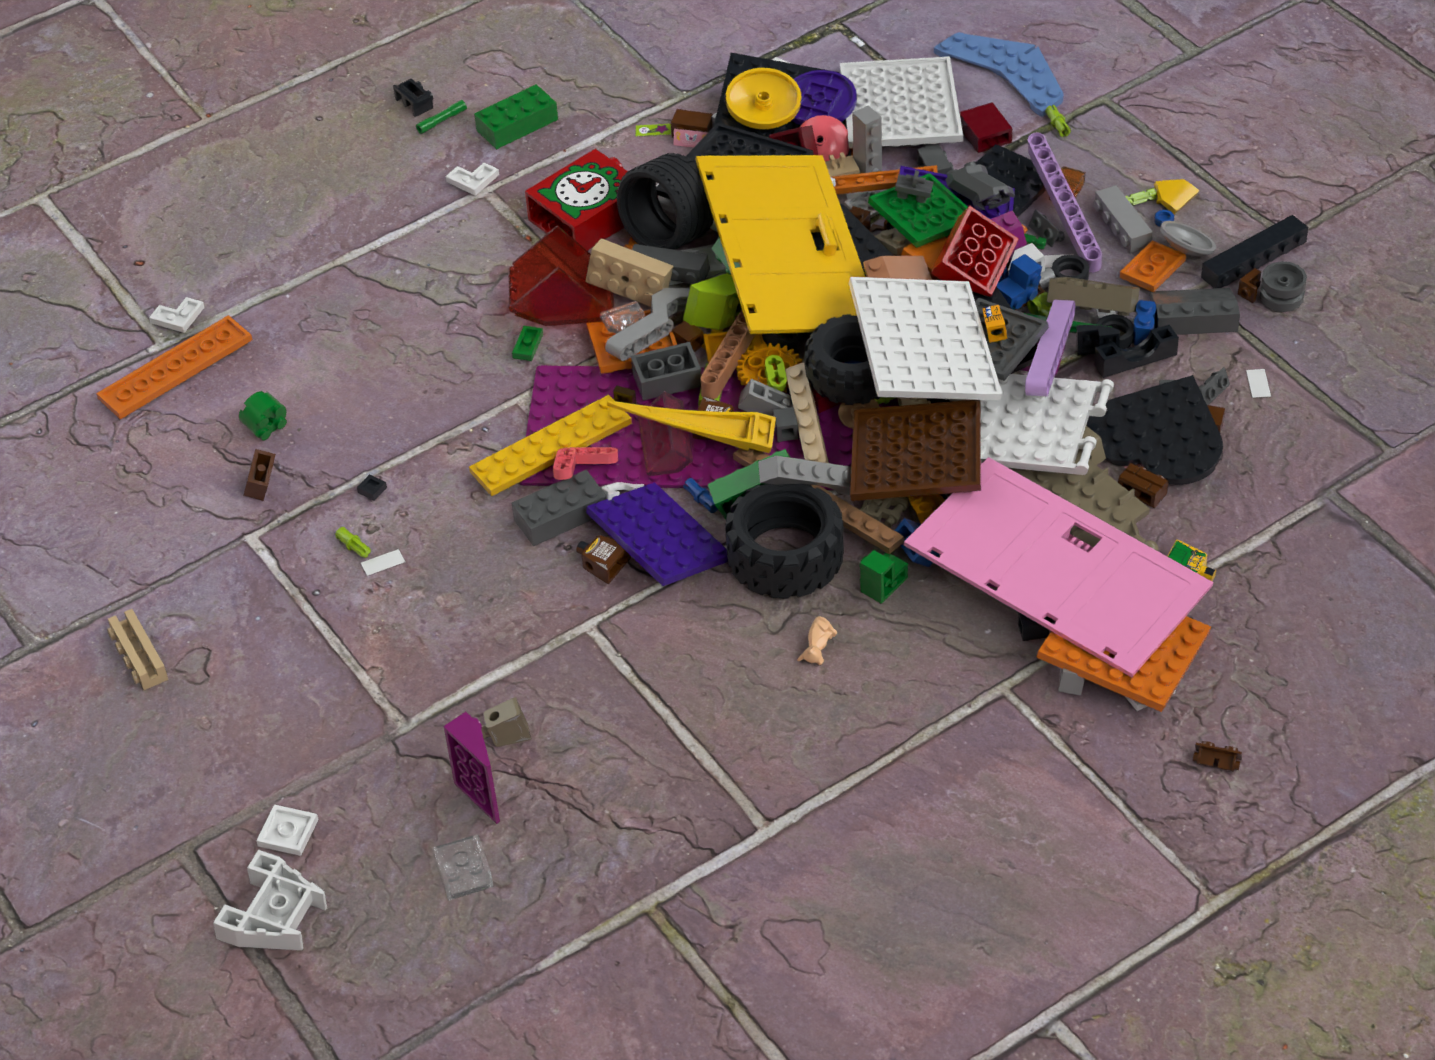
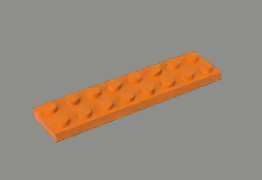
(174, 367)

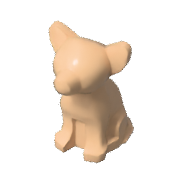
(818, 635)

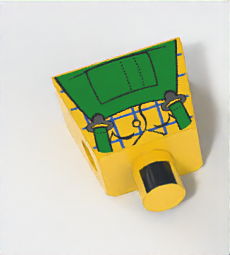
(1192, 559)

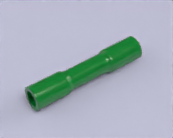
(431, 122)

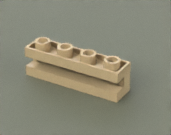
(138, 650)

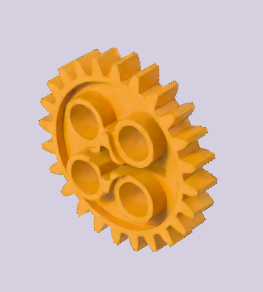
(753, 363)

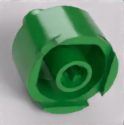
(263, 414)

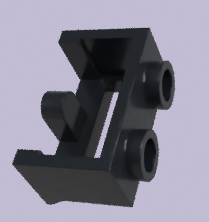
(406, 92)

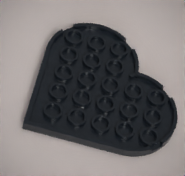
(1163, 431)

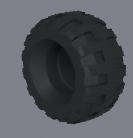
(826, 350)

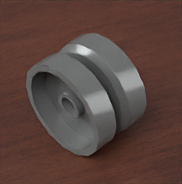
(1283, 286)

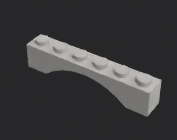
(786, 470)

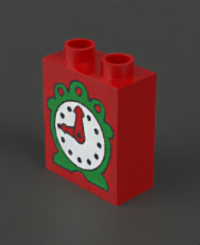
(579, 199)

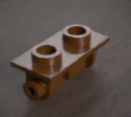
(1209, 752)

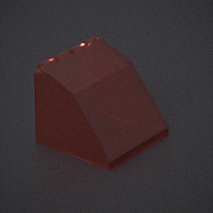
(551, 286)

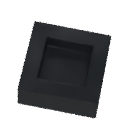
(371, 487)

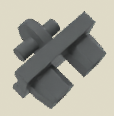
(913, 185)

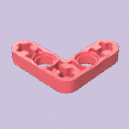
(565, 462)

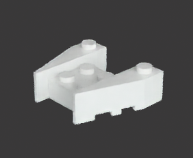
(275, 909)

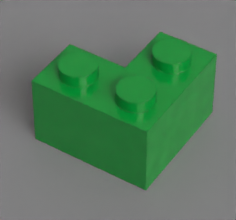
(881, 575)

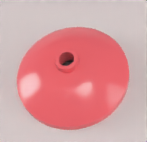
(834, 136)

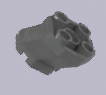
(978, 186)

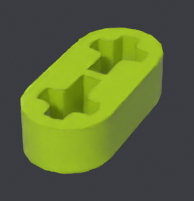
(771, 374)

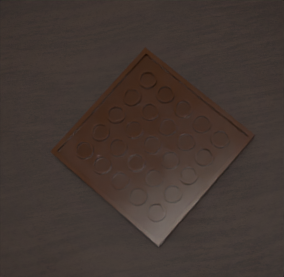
(916, 450)

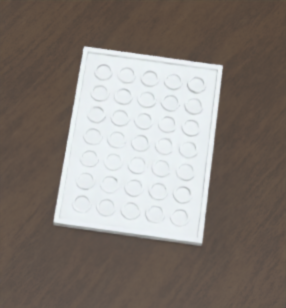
(910, 96)

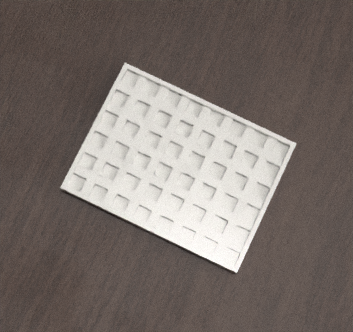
(924, 339)

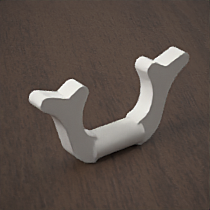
(612, 489)

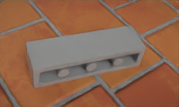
(867, 140)
(1122, 219)

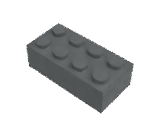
(557, 507)

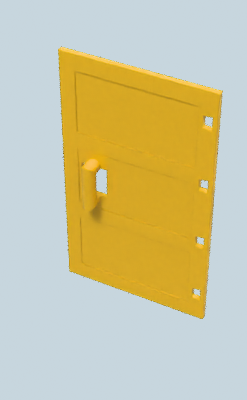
(768, 227)

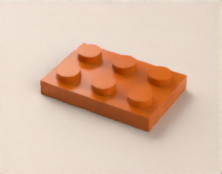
(1152, 266)

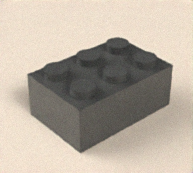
(666, 370)

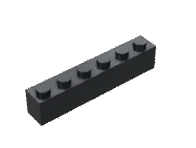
(1254, 252)

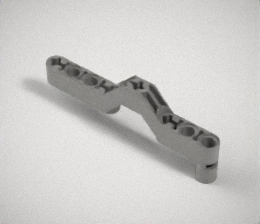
(652, 327)

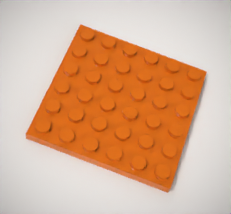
(1152, 682)

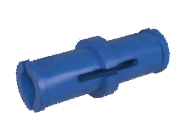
(700, 495)

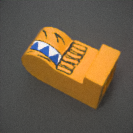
(994, 321)

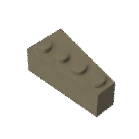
(1094, 294)

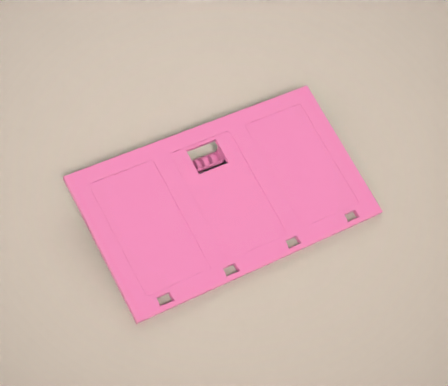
(1021, 542)

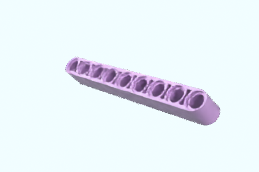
(1064, 201)
(1050, 348)

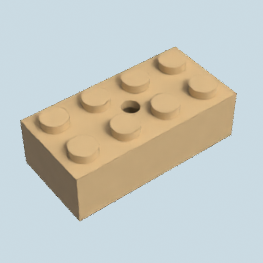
(627, 272)

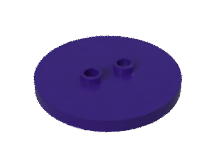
(825, 94)

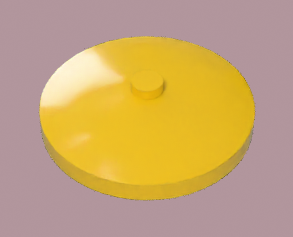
(763, 98)

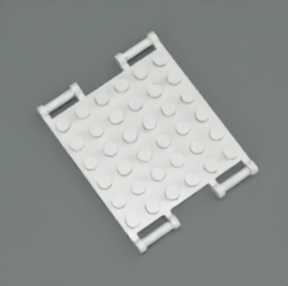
(1042, 430)

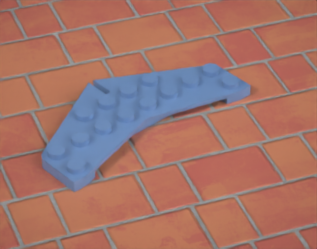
(1014, 61)

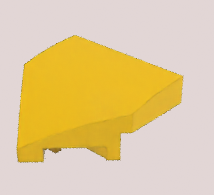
(1174, 193)

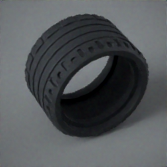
(643, 213)

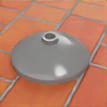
(1187, 239)

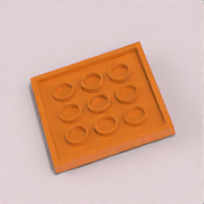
(608, 363)

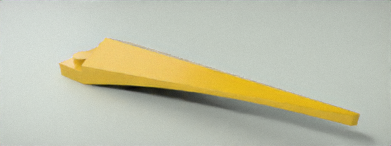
(732, 428)

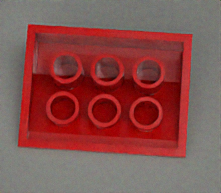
(975, 252)

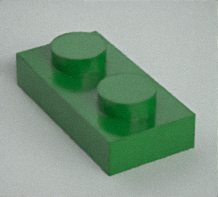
(527, 343)

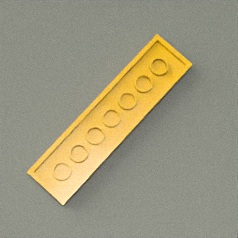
(540, 448)

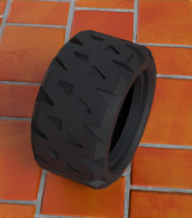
(790, 571)

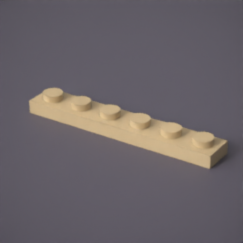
(806, 414)

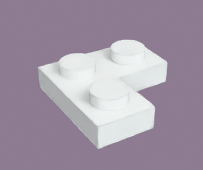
(474, 181)
(179, 318)

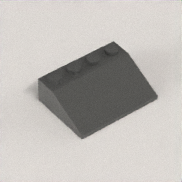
(1197, 310)

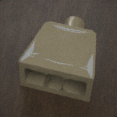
(506, 724)

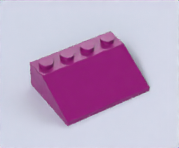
(471, 763)

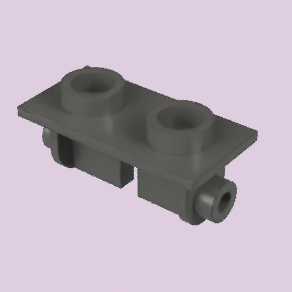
(1045, 229)
(1214, 385)

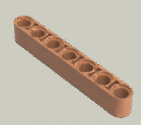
(726, 357)

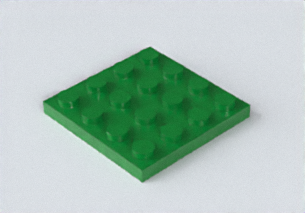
(916, 220)

